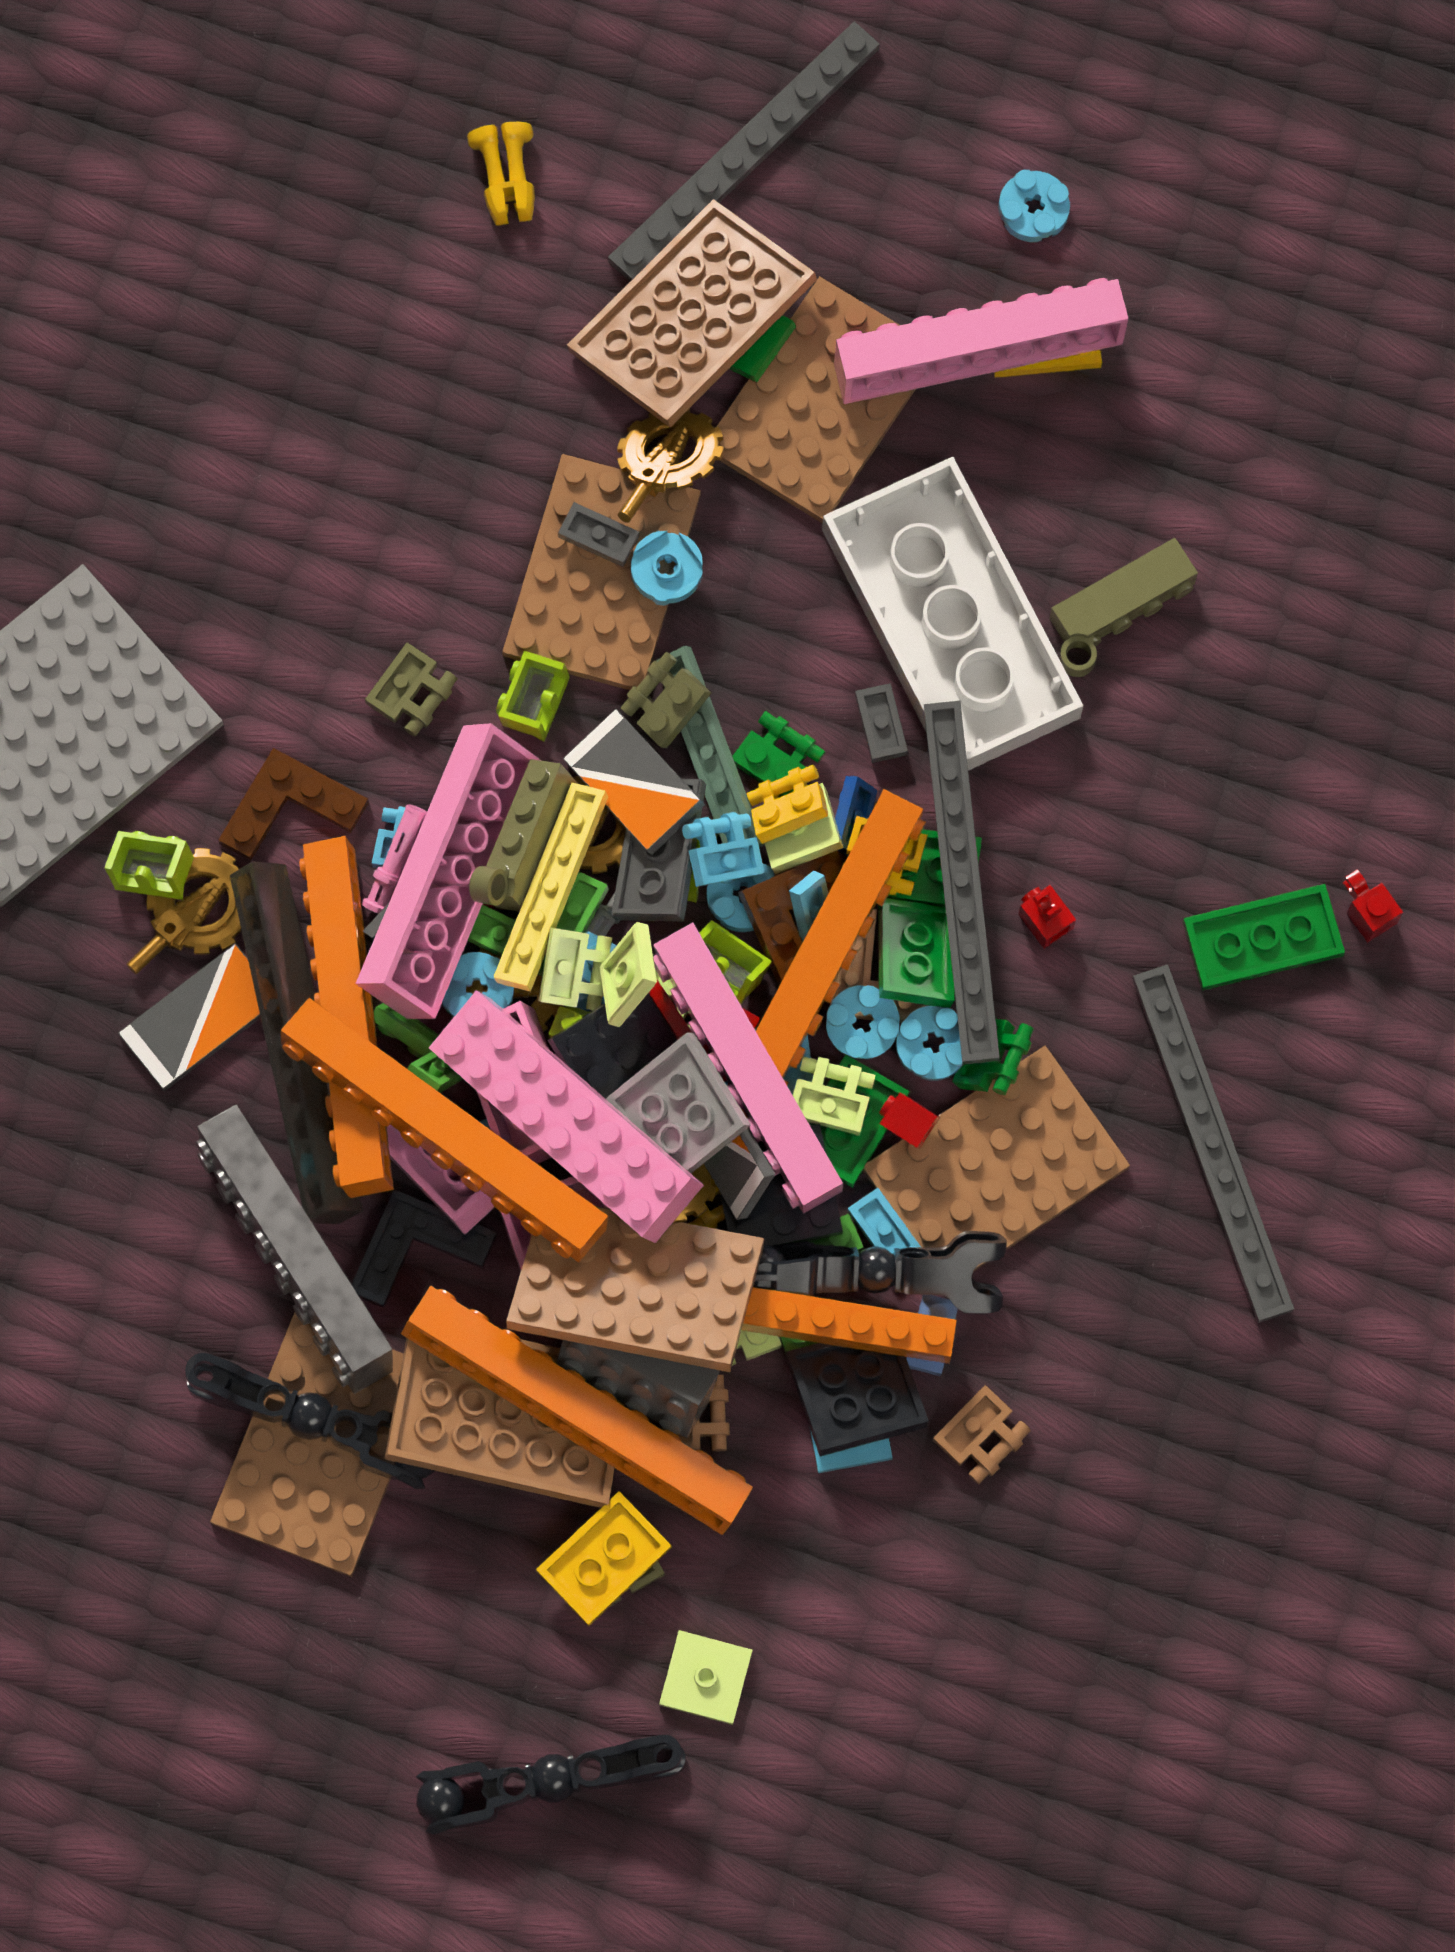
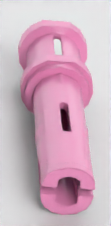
(401, 846)

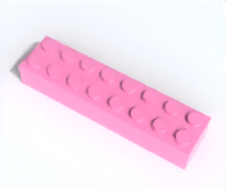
(980, 340)
(432, 901)
(747, 1067)
(566, 1117)

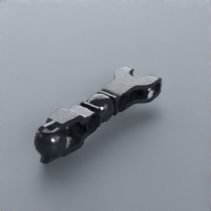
(912, 1270)
(305, 1414)
(548, 1779)

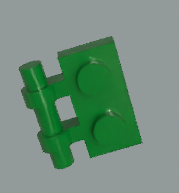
(765, 761)
(980, 1075)

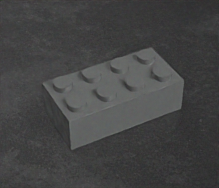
(657, 1387)

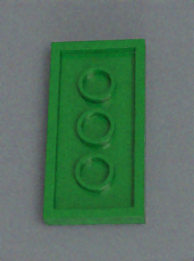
(1263, 937)

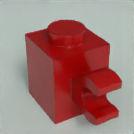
(1372, 909)
(1046, 915)
(908, 1119)

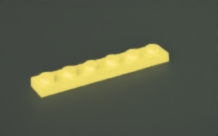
(550, 886)

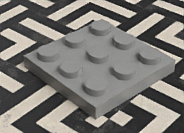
(682, 1104)

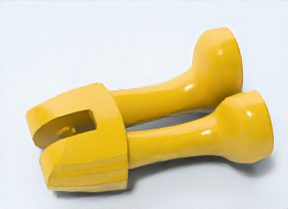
(517, 189)

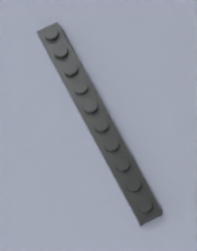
(747, 148)
(961, 883)
(1212, 1144)

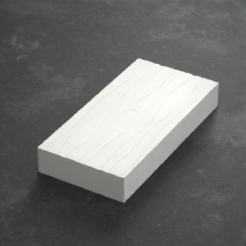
(952, 610)

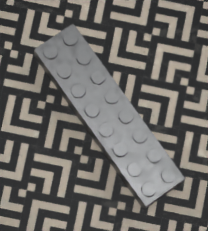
(294, 1249)

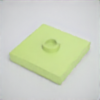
(805, 843)
(628, 974)
(705, 1677)

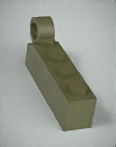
(1119, 599)
(522, 837)

